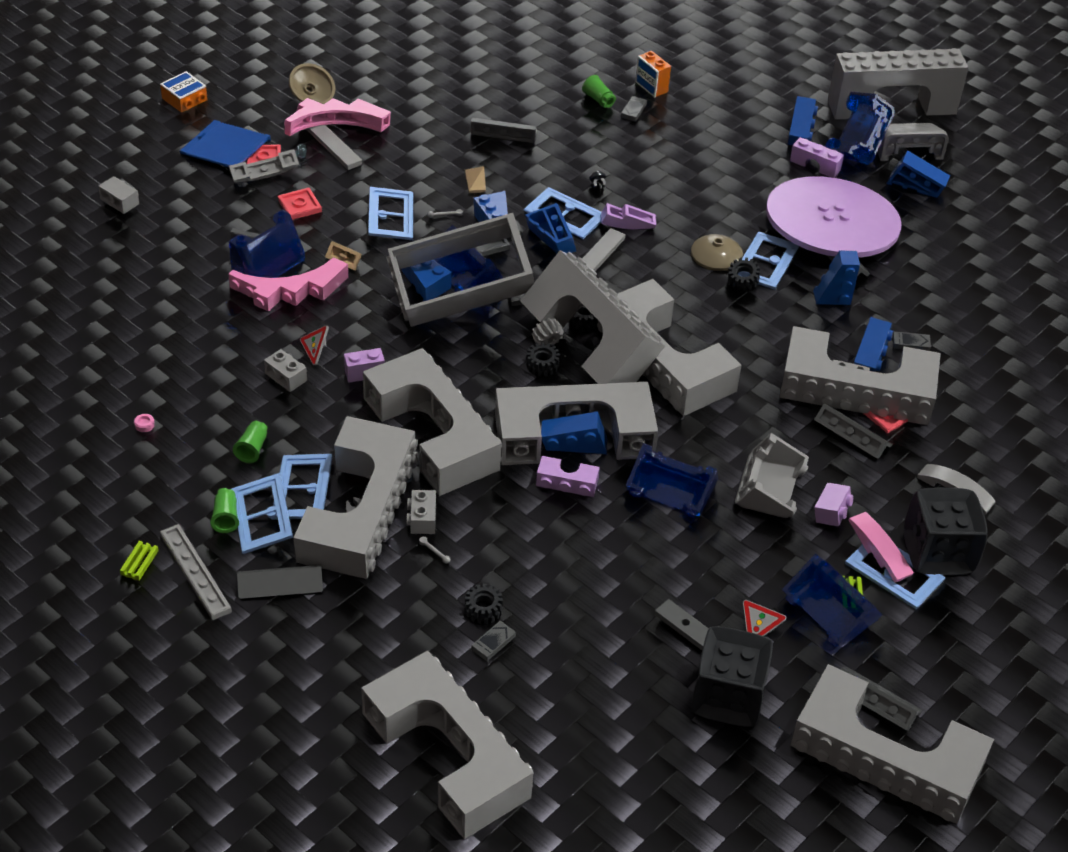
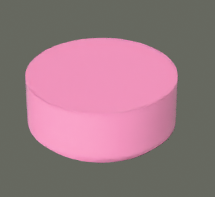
(144, 423)

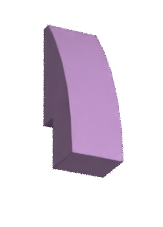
(627, 217)

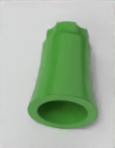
(598, 91)
(249, 445)
(225, 511)

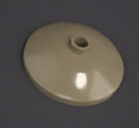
(311, 78)
(715, 252)

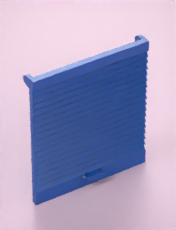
(224, 144)

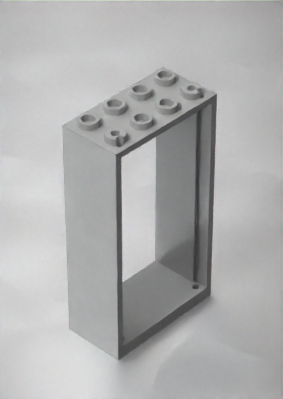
(454, 242)

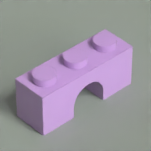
(829, 160)
(580, 482)

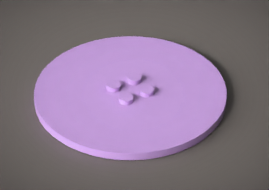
(833, 216)

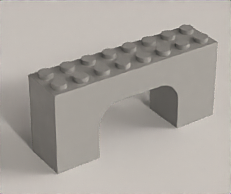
(937, 71)
(626, 341)
(681, 378)
(820, 381)
(417, 384)
(622, 407)
(354, 538)
(428, 695)
(932, 779)

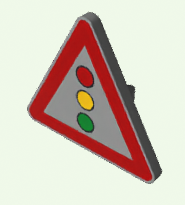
(314, 343)
(761, 619)

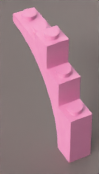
(358, 113)
(291, 289)

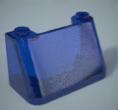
(865, 127)
(269, 252)
(469, 268)
(671, 482)
(831, 601)

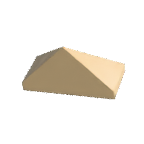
(476, 180)
(343, 254)

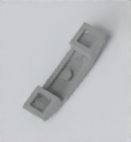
(265, 168)
(952, 479)

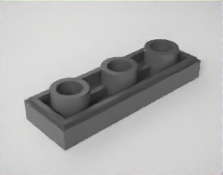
(682, 623)

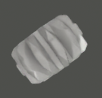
(548, 332)

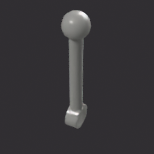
(458, 212)
(423, 541)

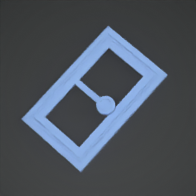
(570, 205)
(374, 214)
(781, 264)
(318, 489)
(279, 510)
(884, 581)

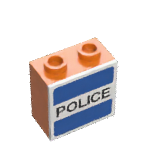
(653, 74)
(183, 91)

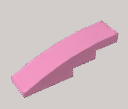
(880, 544)

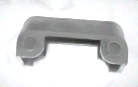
(913, 136)
(771, 477)

